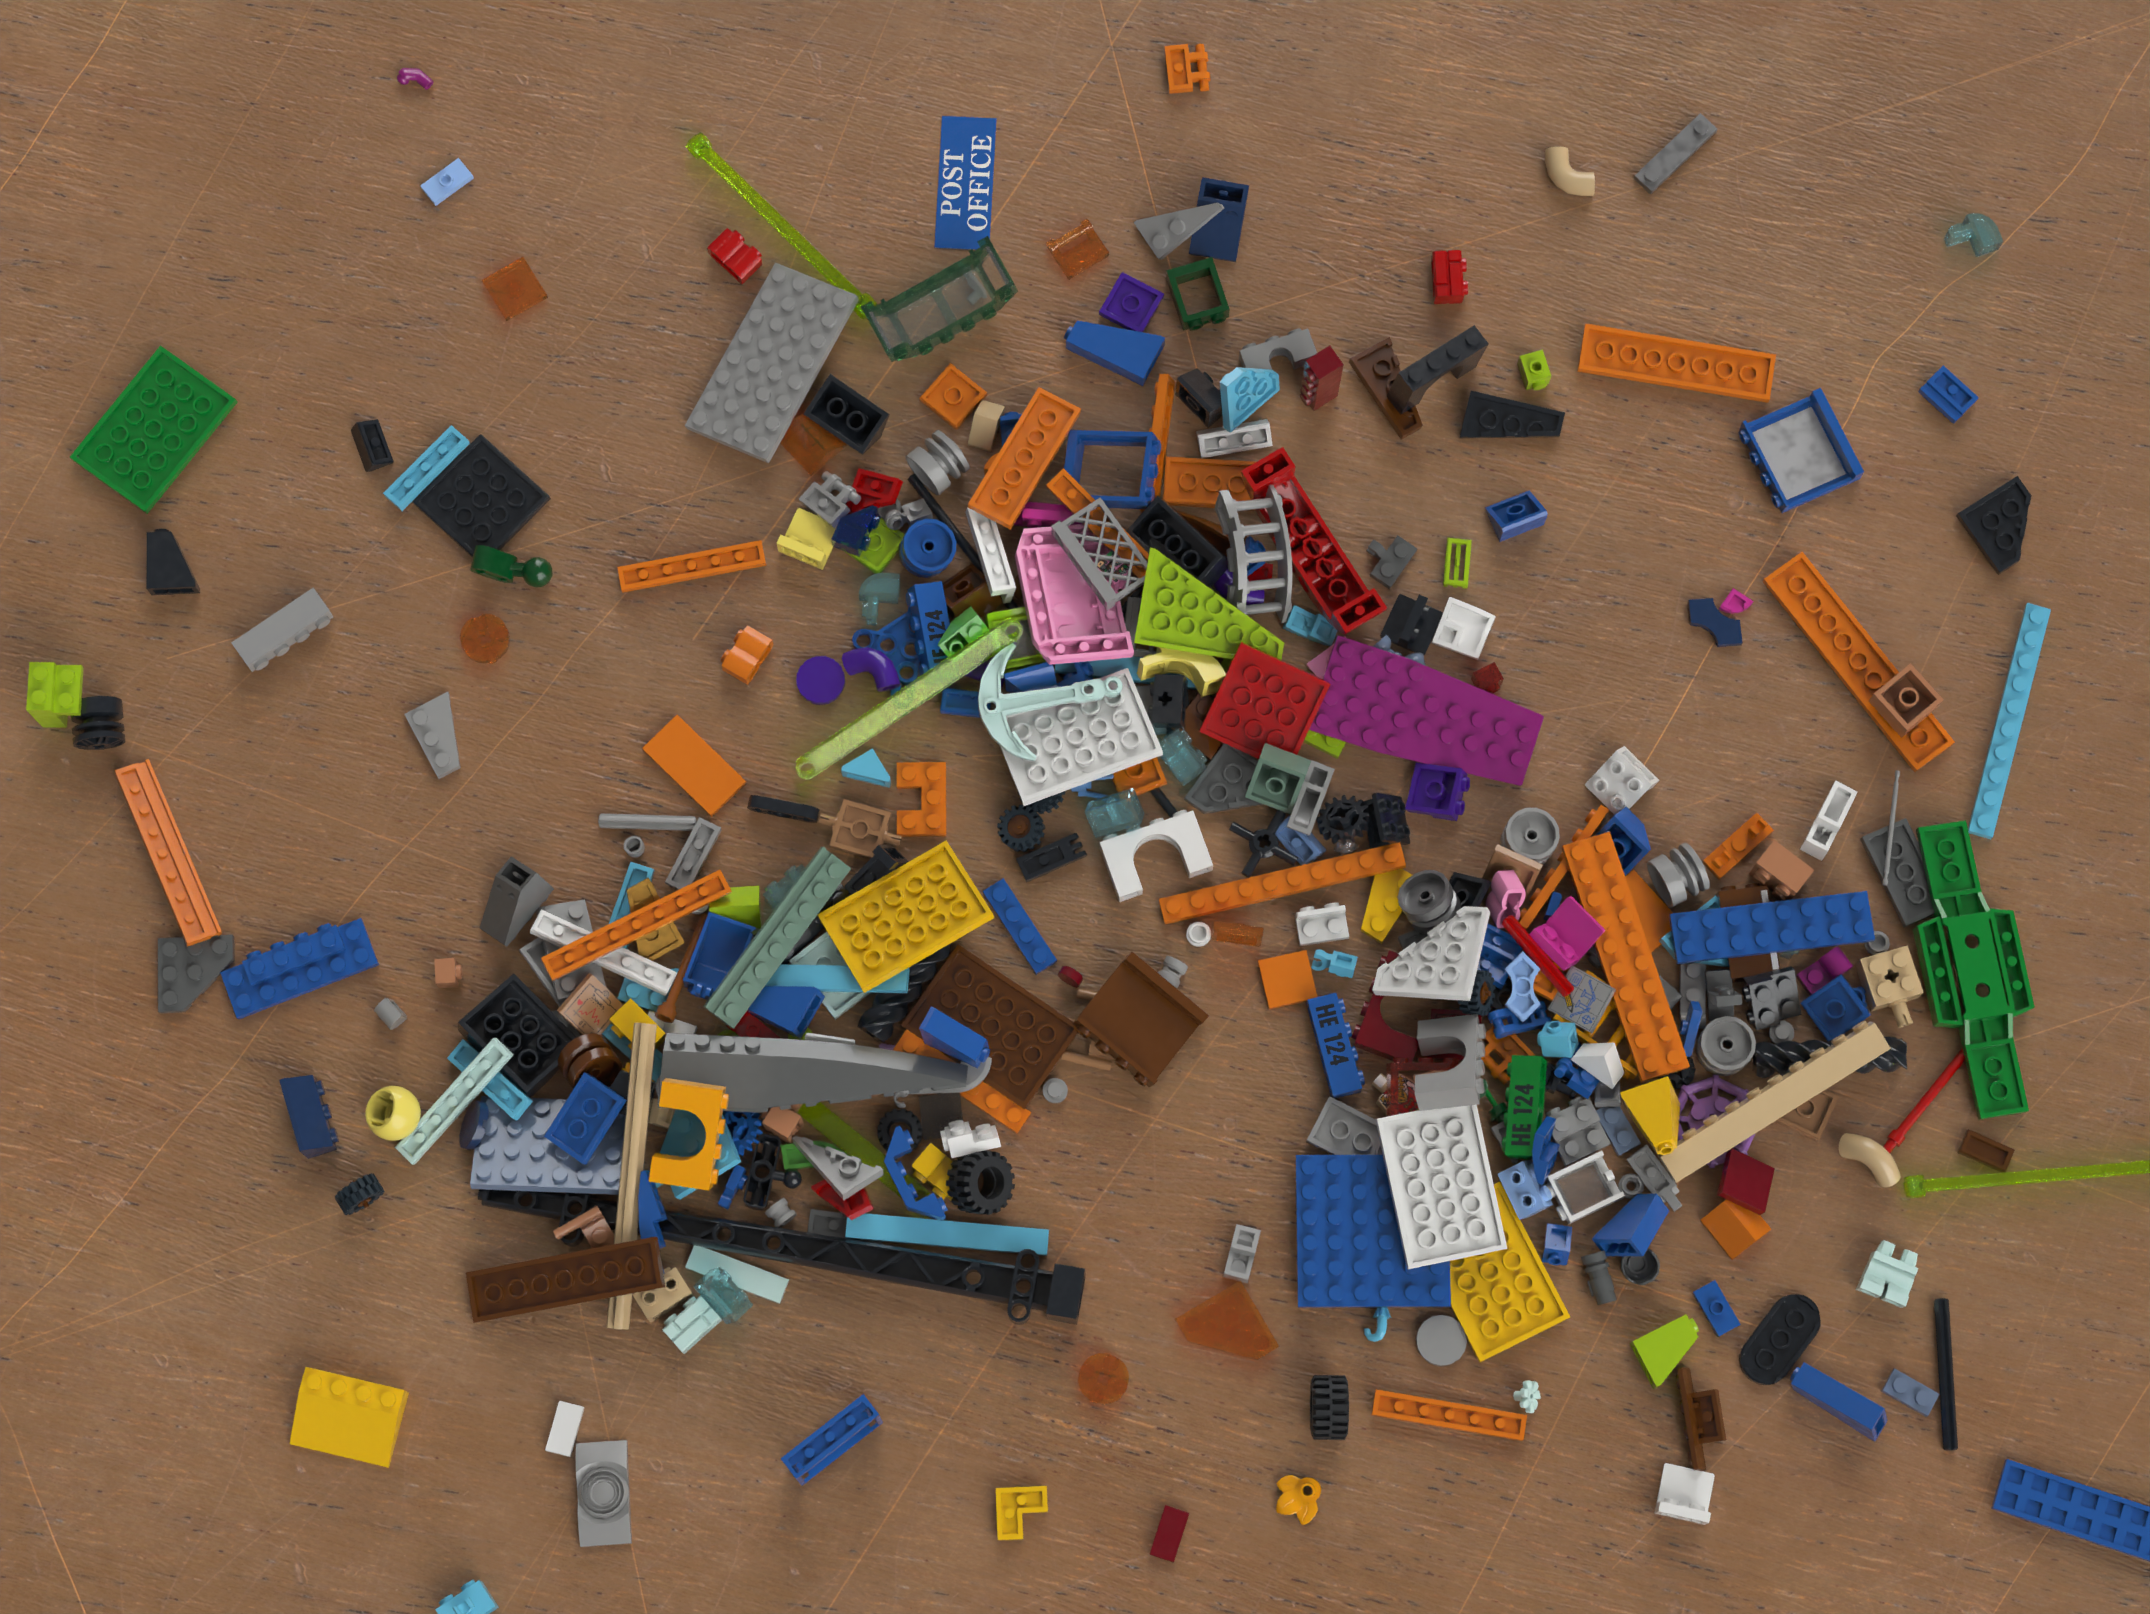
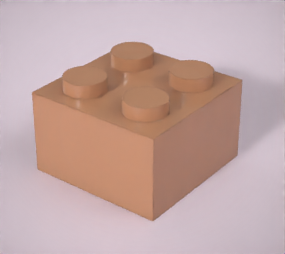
(1906, 700)
(1781, 872)

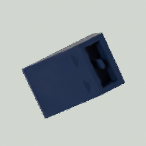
(1221, 234)

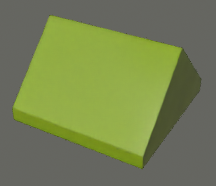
(740, 905)

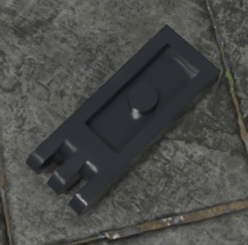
(1050, 857)

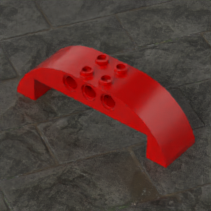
(1315, 553)

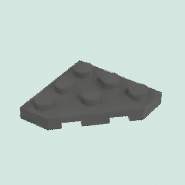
(1224, 782)
(190, 970)

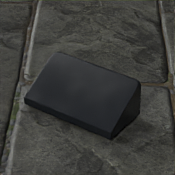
(371, 445)

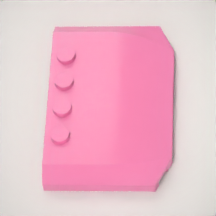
(1060, 606)

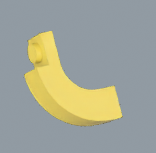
(1199, 668)

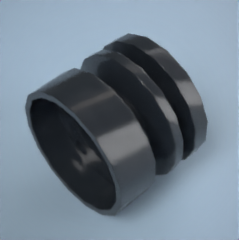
(98, 723)

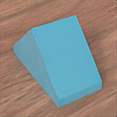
(867, 769)

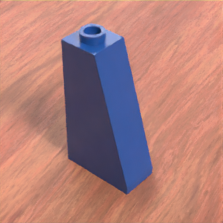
(1116, 349)
(1839, 1401)

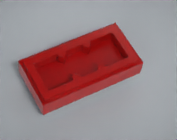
(751, 1027)

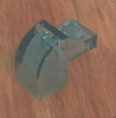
(1979, 230)
(876, 590)

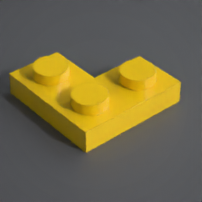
(1013, 1503)

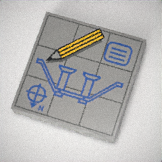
(1586, 1001)

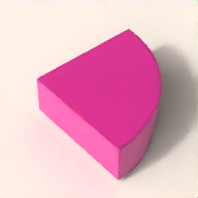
(1735, 602)

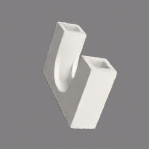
(1180, 831)

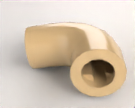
(1564, 176)
(1871, 1154)

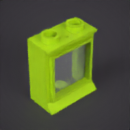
(1025, 653)

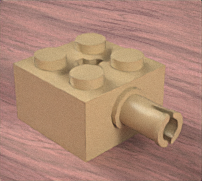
(1884, 993)

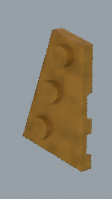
(661, 940)

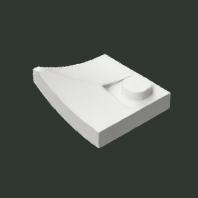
(1463, 628)

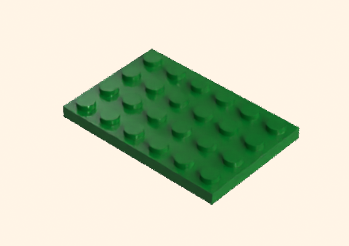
(153, 429)

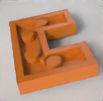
(931, 780)

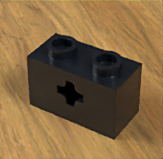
(1175, 712)

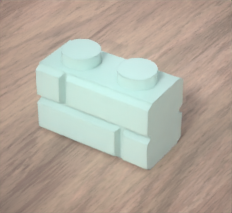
(691, 1323)

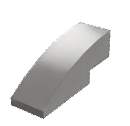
(1310, 798)

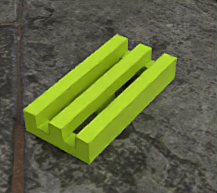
(1455, 582)

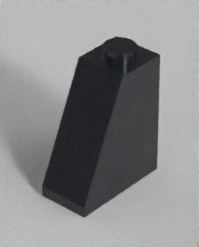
(167, 567)

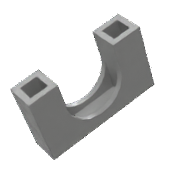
(1462, 1083)

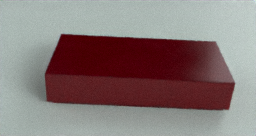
(1169, 1533)

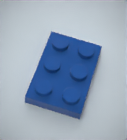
(585, 1118)

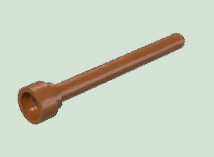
(666, 1011)

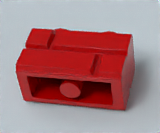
(1448, 277)

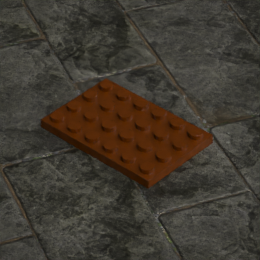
(1021, 1030)

